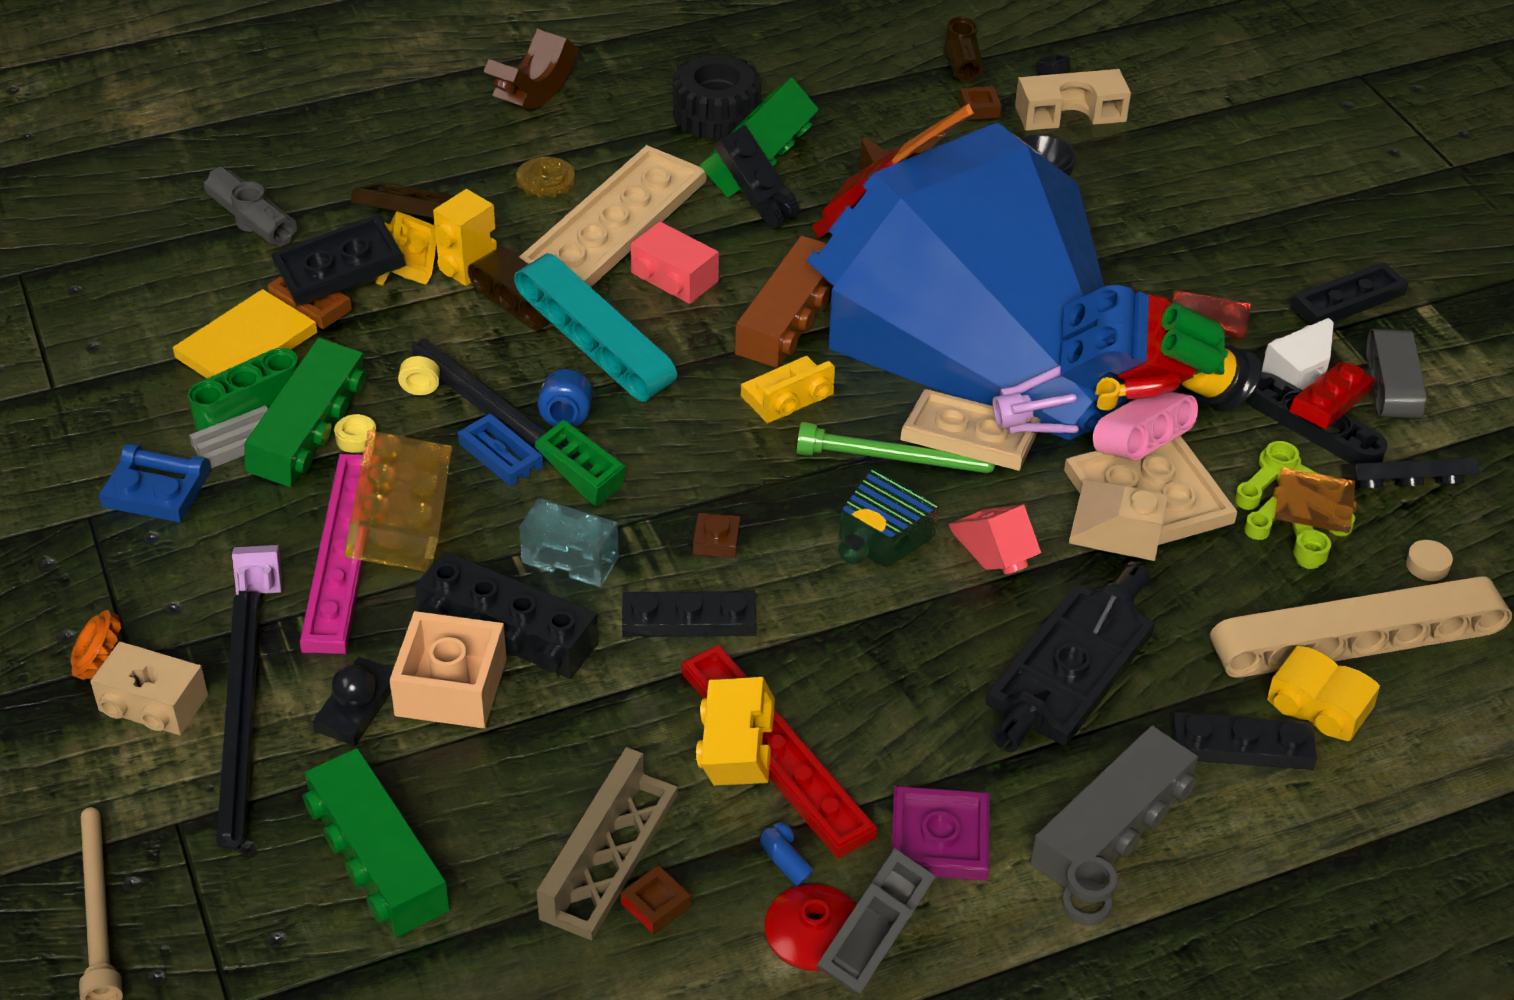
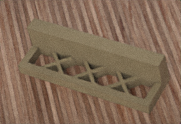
(591, 836)

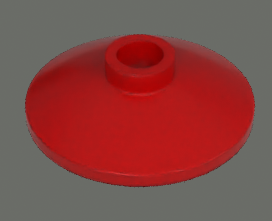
(796, 936)

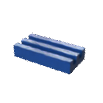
(494, 453)

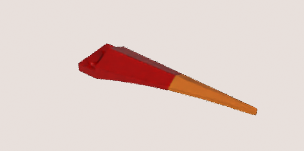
(853, 188)

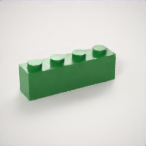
(773, 125)
(304, 412)
(376, 842)

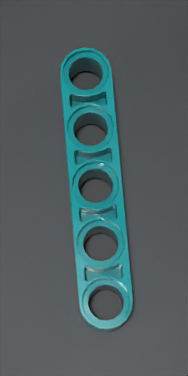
(595, 327)

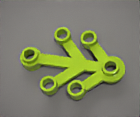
(1311, 545)

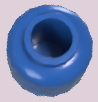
(565, 396)

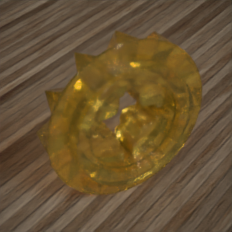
(532, 174)

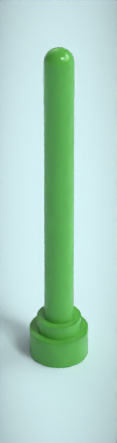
(815, 440)

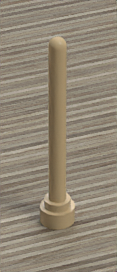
(100, 978)

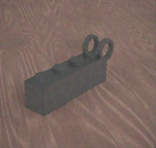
(1110, 818)

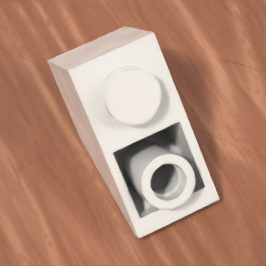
(1301, 355)

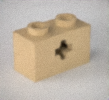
(149, 688)

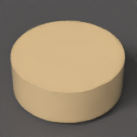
(1429, 560)

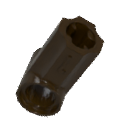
(963, 49)

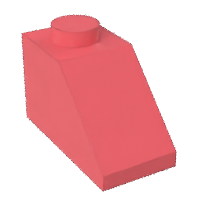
(998, 537)

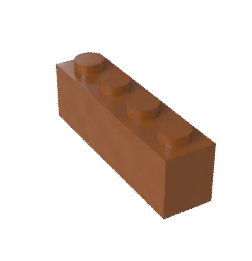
(783, 307)

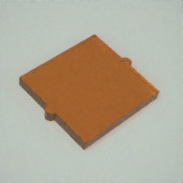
(1315, 500)

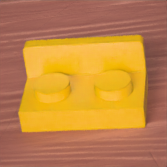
(417, 244)
(789, 388)

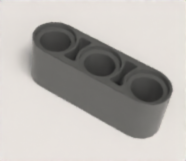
(1397, 373)

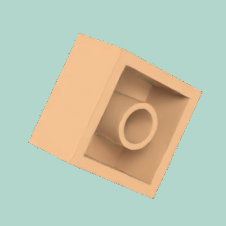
(448, 669)

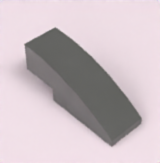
(876, 922)

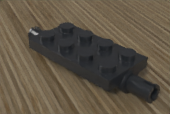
(1071, 662)

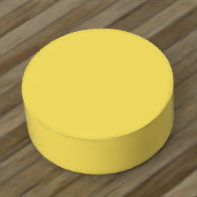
(419, 375)
(352, 432)

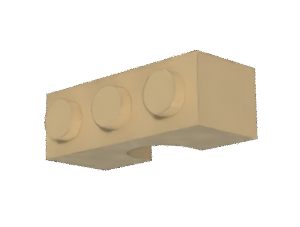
(1098, 94)

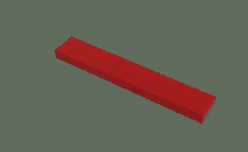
(794, 767)

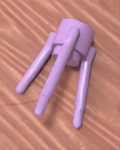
(1014, 409)

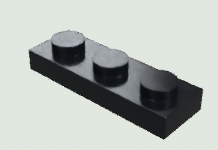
(1350, 294)
(1410, 472)
(688, 614)
(1246, 740)

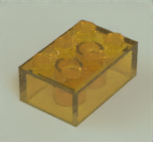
(398, 501)

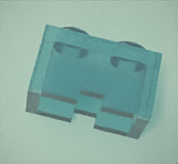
(569, 540)

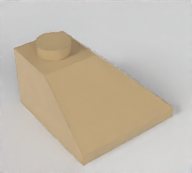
(1119, 519)

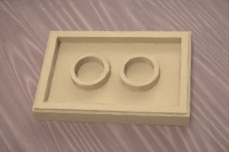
(965, 430)

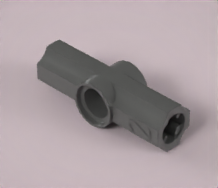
(250, 206)

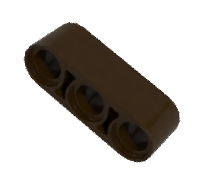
(495, 280)

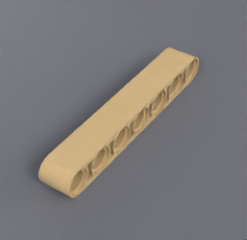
(1362, 625)

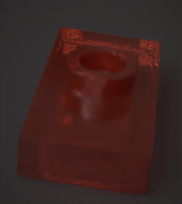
(1229, 313)

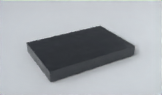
(338, 260)

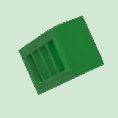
(597, 482)

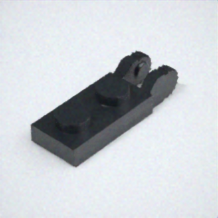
(756, 177)

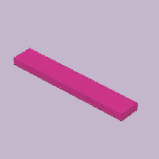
(335, 577)

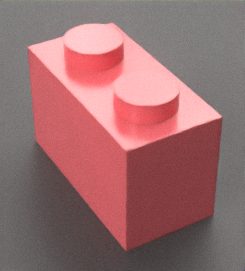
(674, 262)

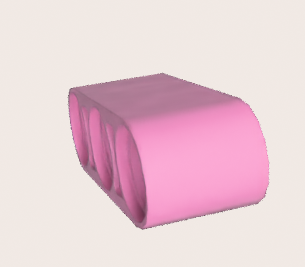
(1145, 425)

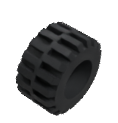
(714, 95)

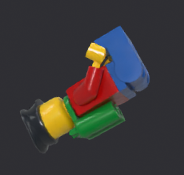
(1152, 349)

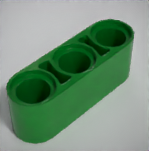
(241, 388)

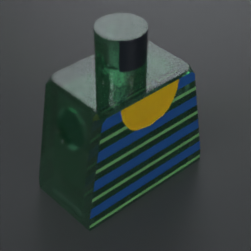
(885, 521)

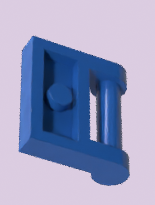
(154, 493)

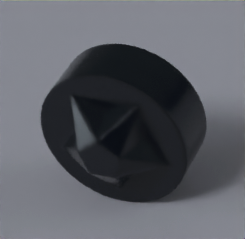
(1053, 65)

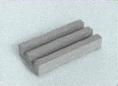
(226, 440)

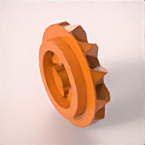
(94, 644)

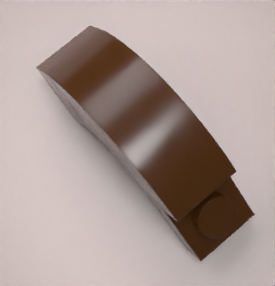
(538, 74)

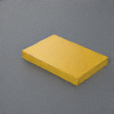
(244, 333)

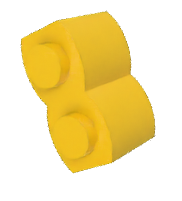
(1323, 693)

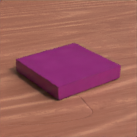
(943, 830)

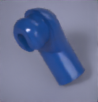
(777, 845)

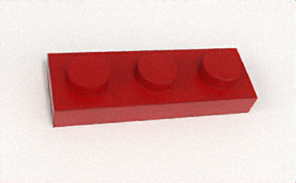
(1332, 394)

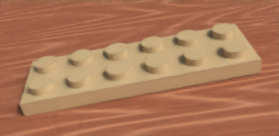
(618, 212)

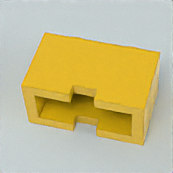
(463, 233)
(734, 726)

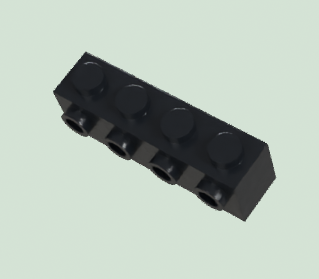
(536, 624)

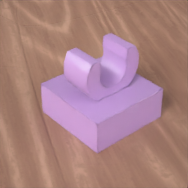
(257, 569)

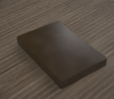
(399, 198)

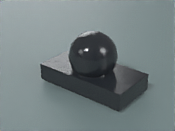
(355, 700)

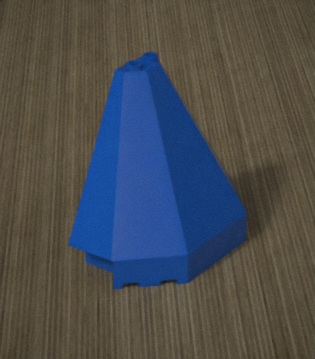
(965, 272)

